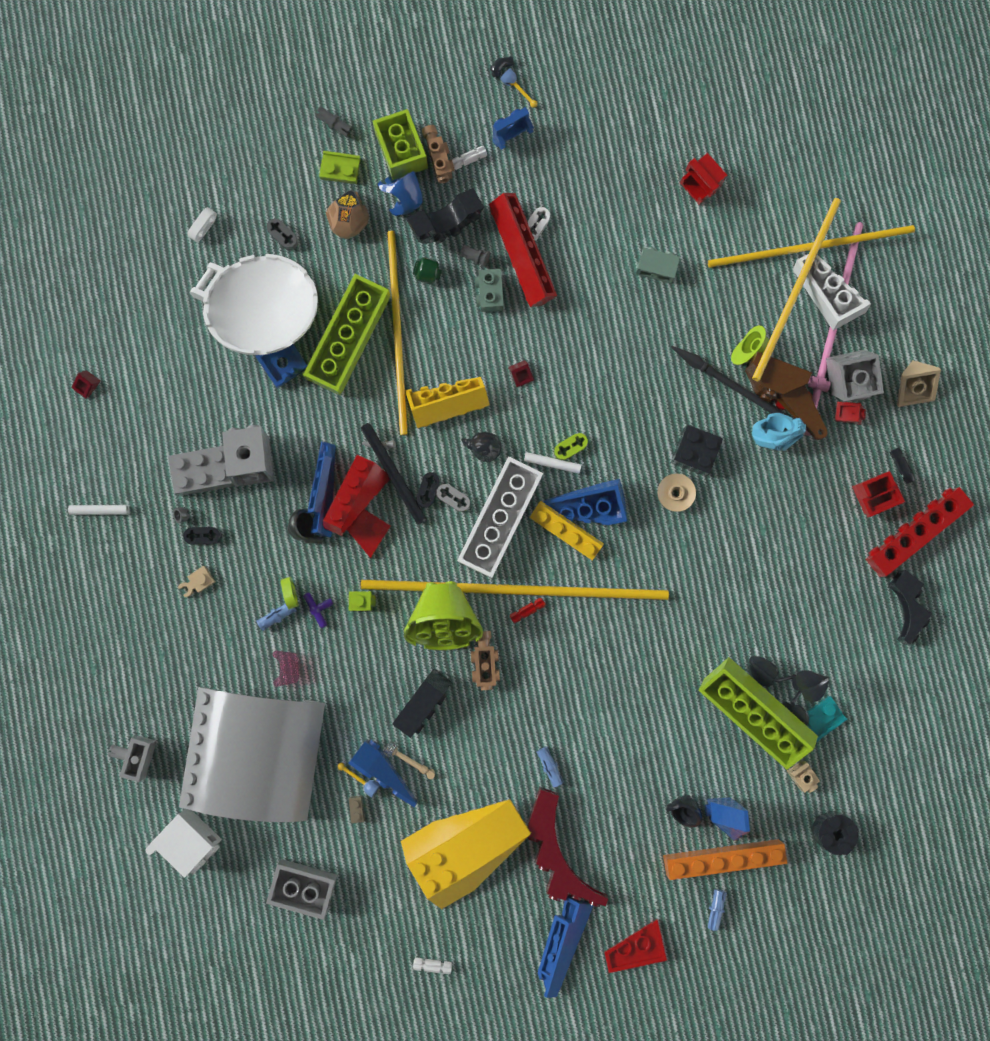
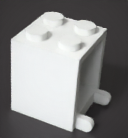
(186, 843)

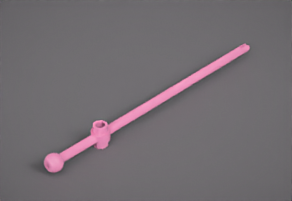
(820, 383)

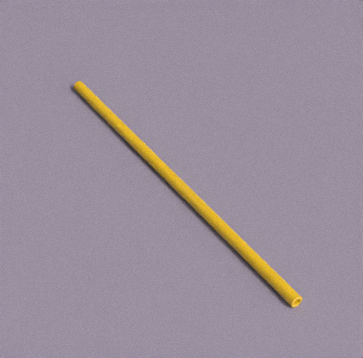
(523, 589)

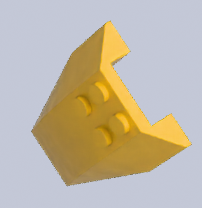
(463, 850)

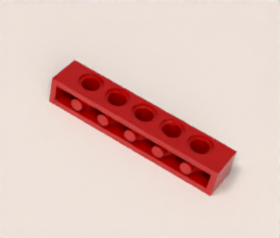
(958, 503)

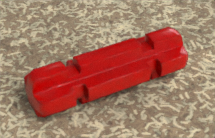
(527, 610)

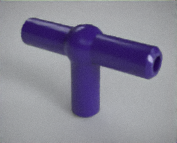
(316, 610)

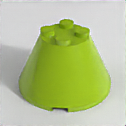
(443, 619)

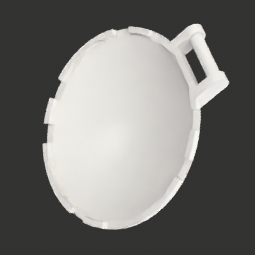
(257, 303)

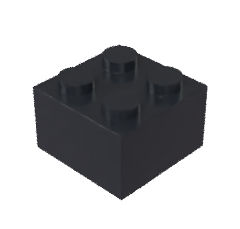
(696, 450)

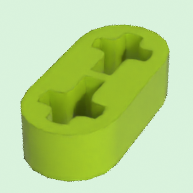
(568, 443)
(289, 593)

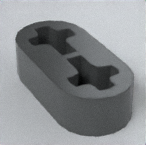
(285, 231)

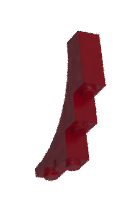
(549, 857)

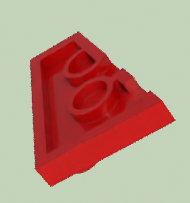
(368, 531)
(637, 950)

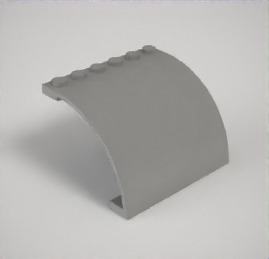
(251, 757)

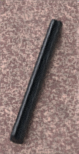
(393, 473)

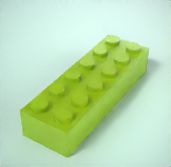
(347, 334)
(758, 713)

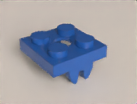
(517, 122)
(282, 375)

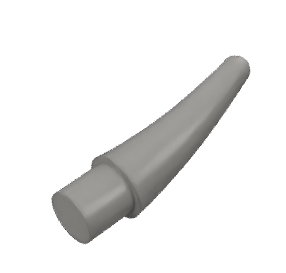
(387, 444)

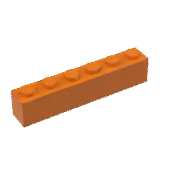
(725, 859)

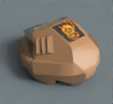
(347, 215)

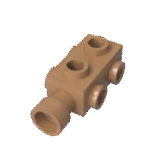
(438, 154)
(485, 665)

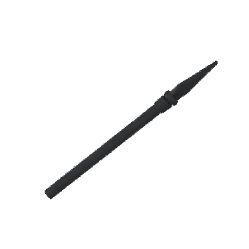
(697, 362)

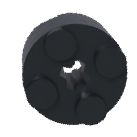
(846, 835)

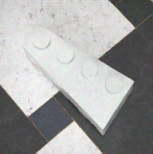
(831, 294)

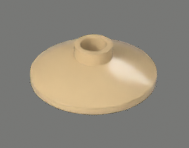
(686, 491)

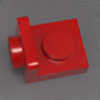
(850, 412)

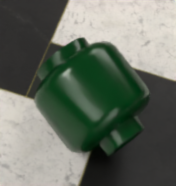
(427, 271)

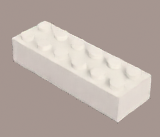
(500, 517)

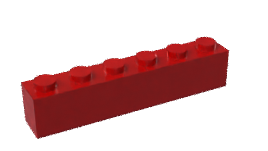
(522, 249)

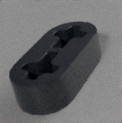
(432, 491)
(203, 540)

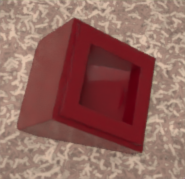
(521, 373)
(85, 383)

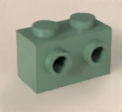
(490, 290)

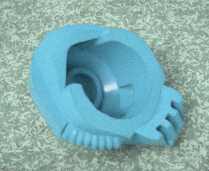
(771, 432)

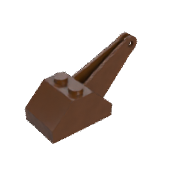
(787, 386)

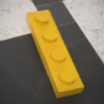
(566, 530)

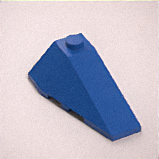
(596, 504)
(372, 762)
(728, 816)

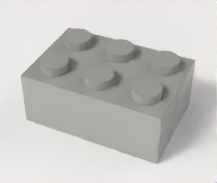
(199, 471)
(302, 889)

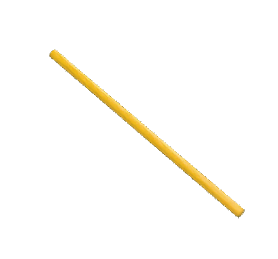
(807, 247)
(796, 290)
(397, 333)

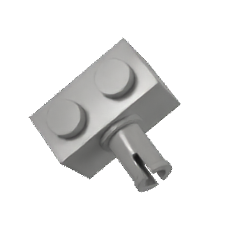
(136, 757)

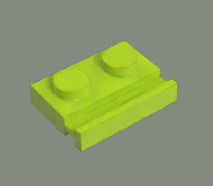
(339, 167)

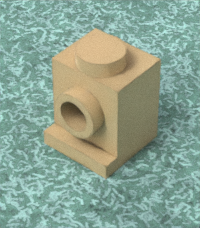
(798, 773)

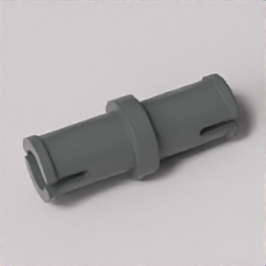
(333, 121)

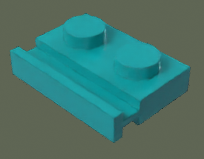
(825, 717)

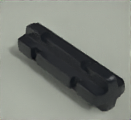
(902, 465)

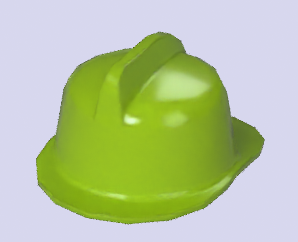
(753, 342)

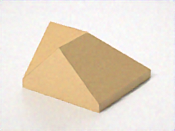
(918, 384)

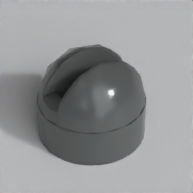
(180, 514)

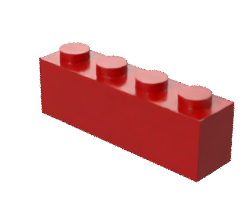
(357, 490)

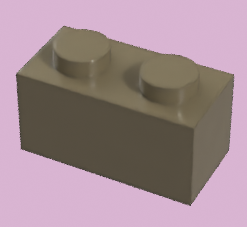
(356, 809)

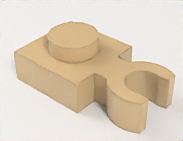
(198, 580)

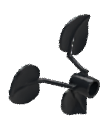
(806, 682)

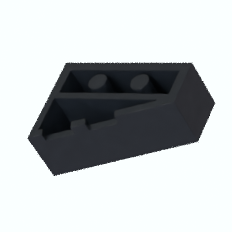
(422, 704)

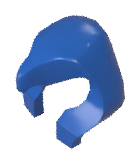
(406, 190)

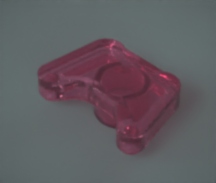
(288, 668)

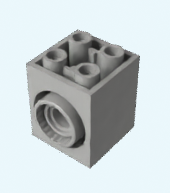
(855, 375)
(247, 456)

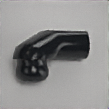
(500, 63)

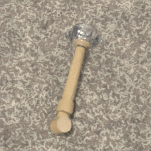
(392, 749)

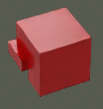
(703, 178)
(878, 494)

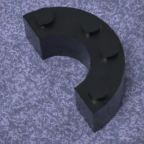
(448, 220)

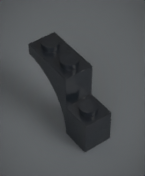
(915, 616)

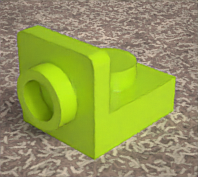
(361, 601)

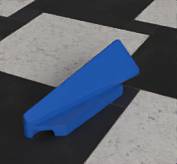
(322, 488)
(562, 944)

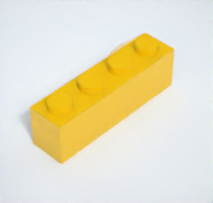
(447, 401)

